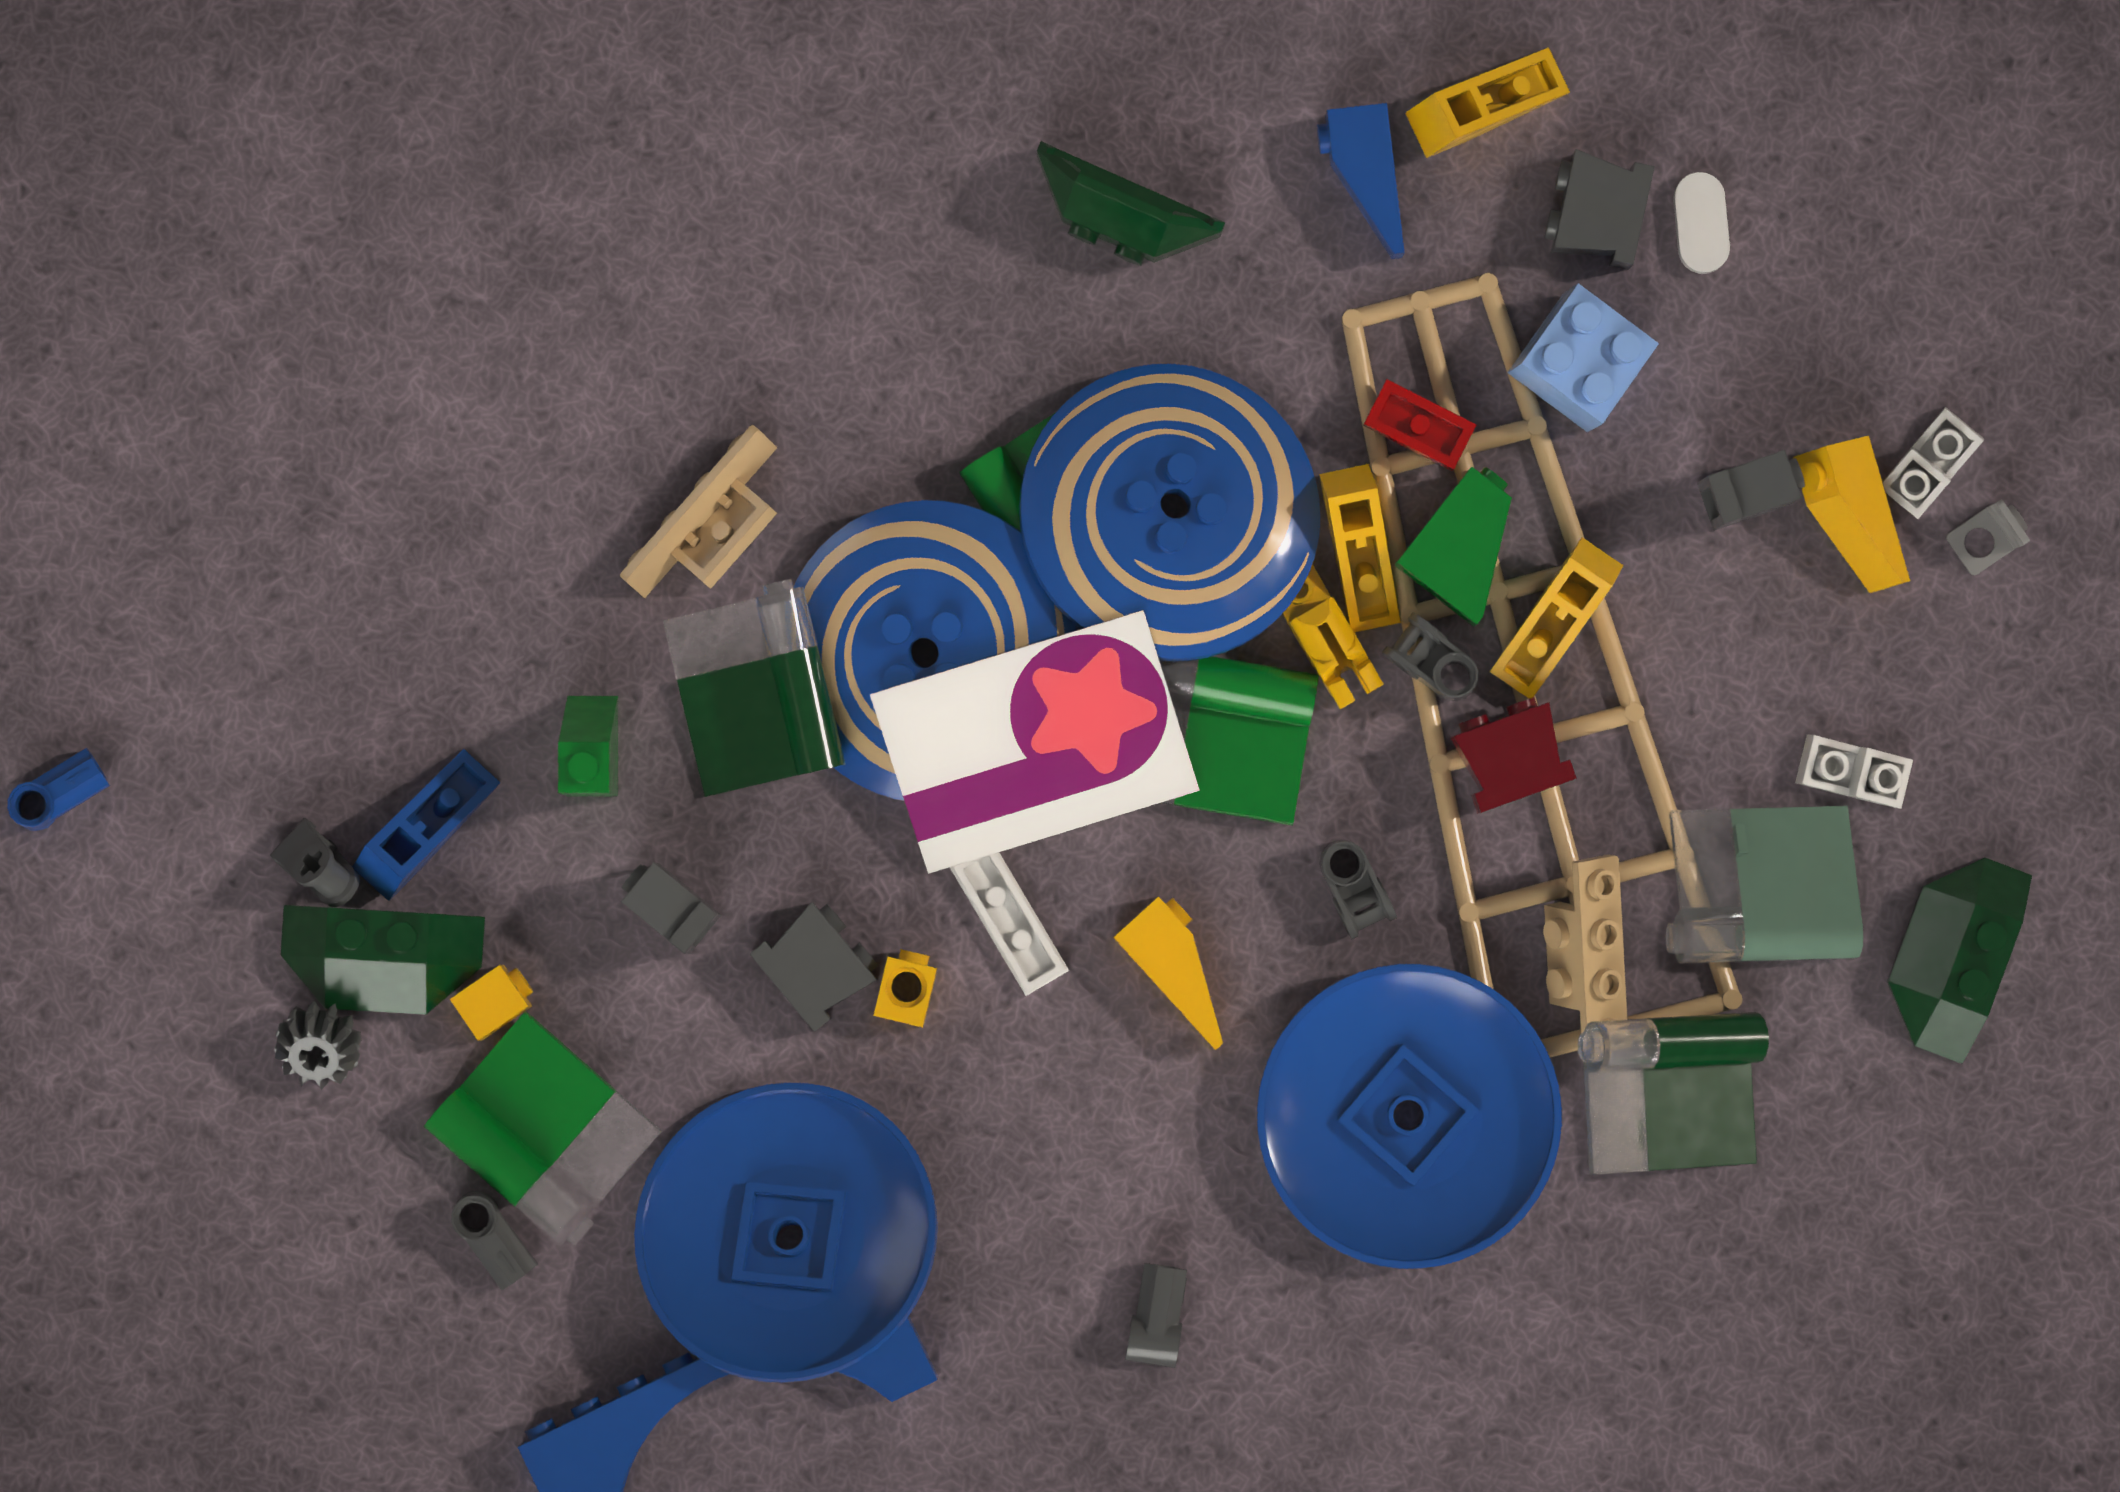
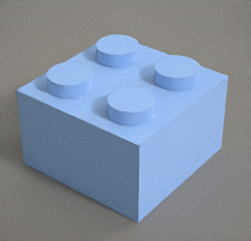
(1583, 358)

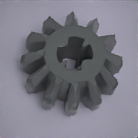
(318, 1045)

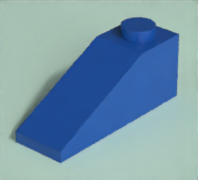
(1364, 163)
(424, 825)

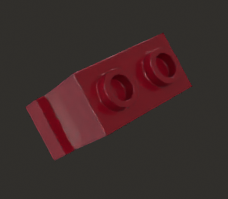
(1512, 754)

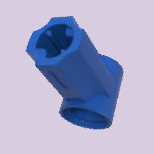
(62, 789)

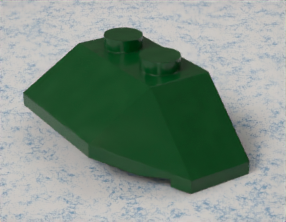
(1121, 211)
(1957, 954)
(381, 956)

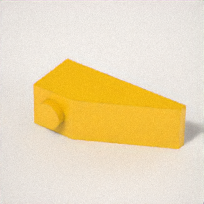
(1486, 102)
(1852, 508)
(1360, 547)
(1557, 618)
(1169, 957)

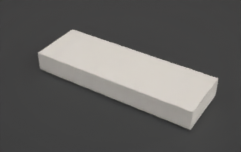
(1010, 921)

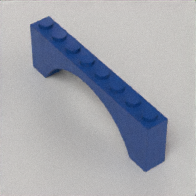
(603, 1439)

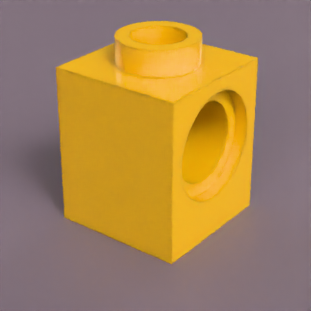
(493, 1001)
(892, 1008)

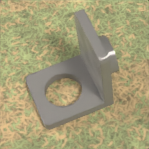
(2006, 528)

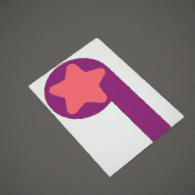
(1035, 742)

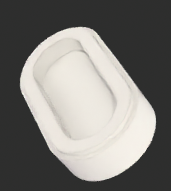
(1701, 223)

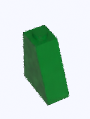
(1461, 545)
(589, 747)

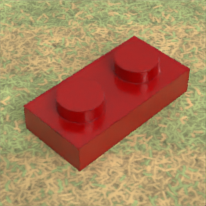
(1419, 425)

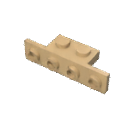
(711, 523)
(1587, 944)

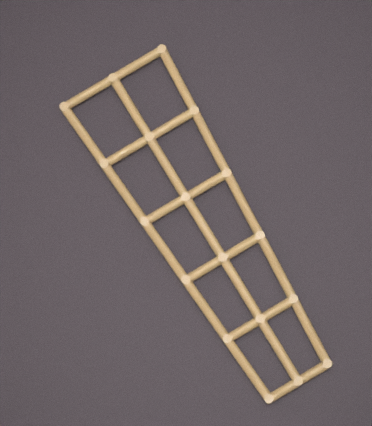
(1501, 591)

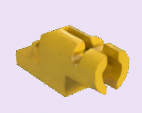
(1329, 640)

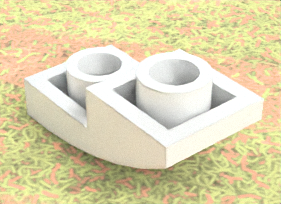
(1931, 462)
(1854, 771)

